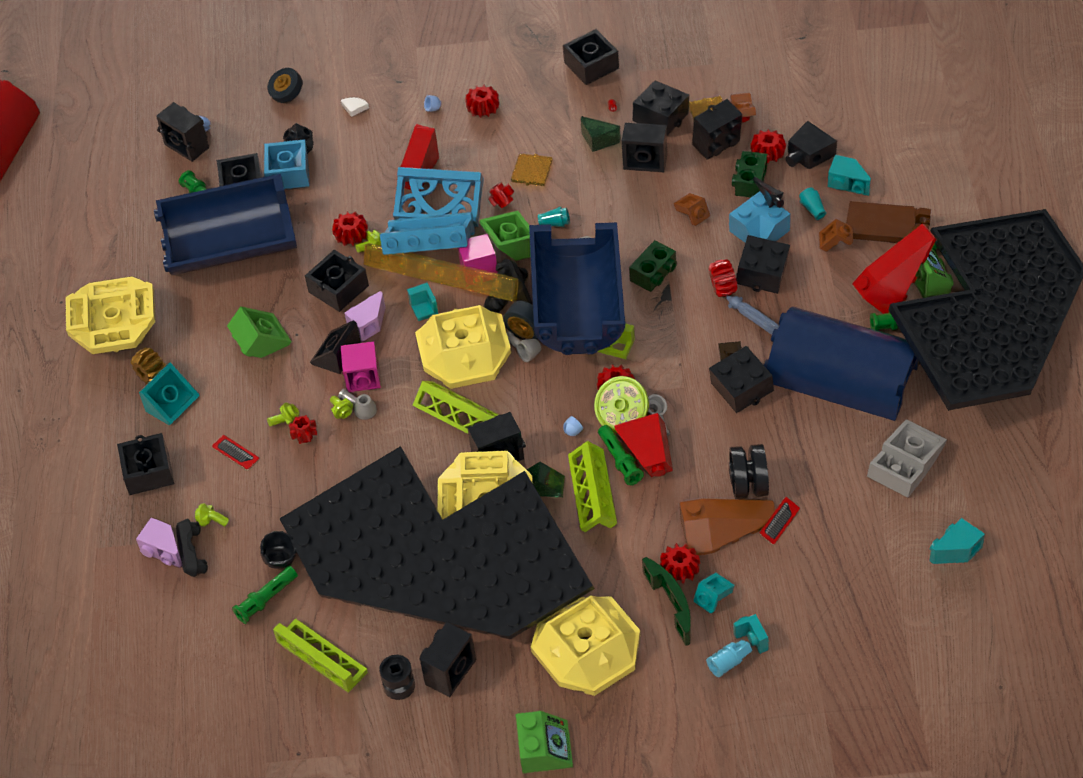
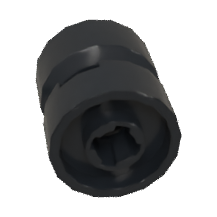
(397, 677)

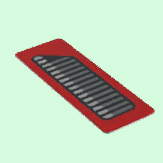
(235, 452)
(779, 520)

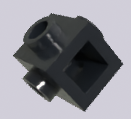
(299, 132)

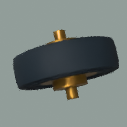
(285, 85)

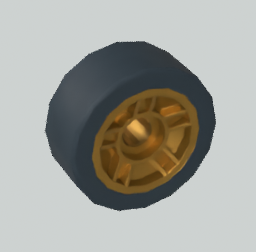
(520, 320)

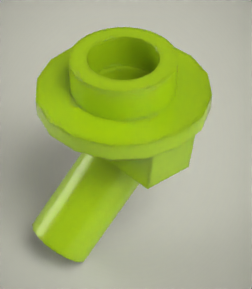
(372, 237)
(341, 408)
(288, 411)
(206, 513)

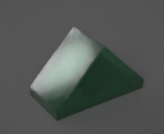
(599, 133)
(547, 480)

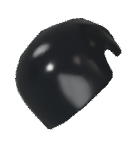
(277, 550)

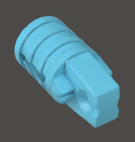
(728, 657)

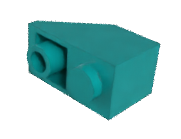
(848, 176)
(958, 544)

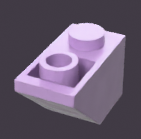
(368, 315)
(159, 542)

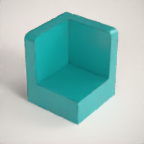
(422, 301)

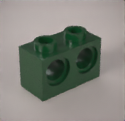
(748, 167)
(653, 266)

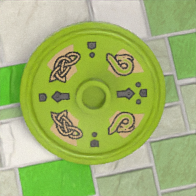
(620, 401)

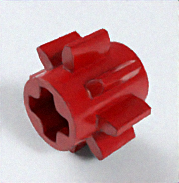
(501, 195)
(303, 429)

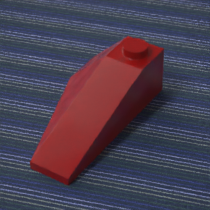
(893, 272)

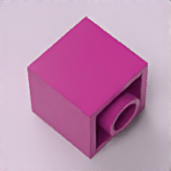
(478, 254)
(360, 366)

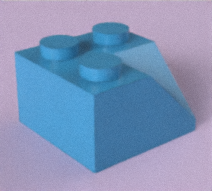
(289, 160)
(759, 220)

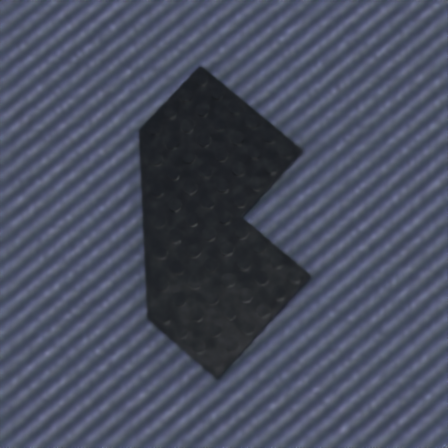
(1000, 329)
(480, 569)

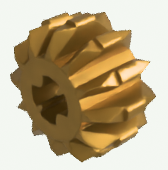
(147, 364)

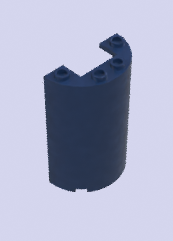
(225, 224)
(577, 289)
(841, 362)

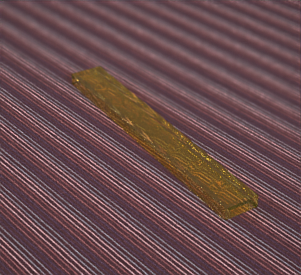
(442, 272)

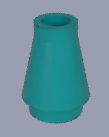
(812, 202)
(557, 217)

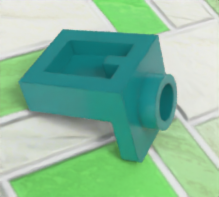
(711, 591)
(754, 630)

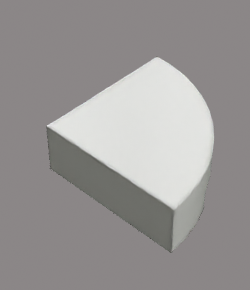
(354, 105)

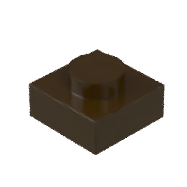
(728, 348)

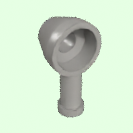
(526, 349)
(363, 404)
(659, 406)

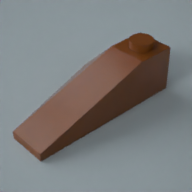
(717, 522)

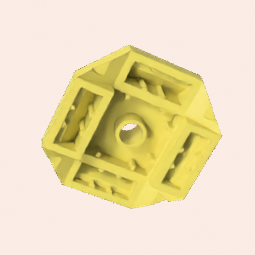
(110, 314)
(463, 346)
(474, 476)
(592, 662)

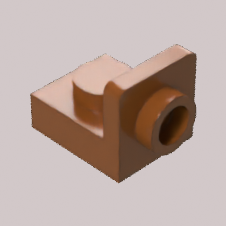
(743, 103)
(694, 207)
(835, 232)

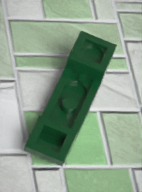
(660, 577)

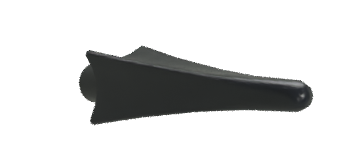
(771, 195)

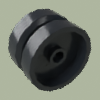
(746, 471)

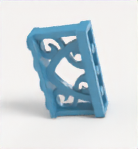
(418, 176)
(427, 233)

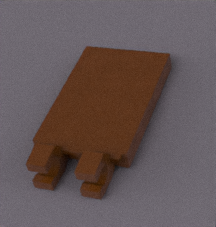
(885, 221)

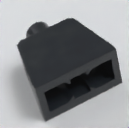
(810, 147)

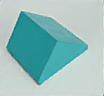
(168, 395)

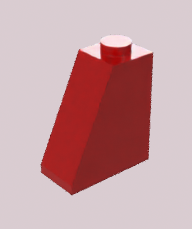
(421, 150)
(648, 443)

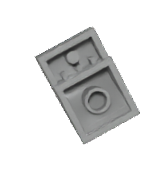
(906, 458)

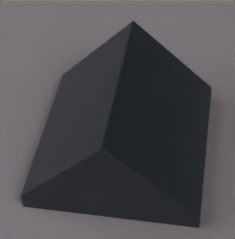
(329, 353)

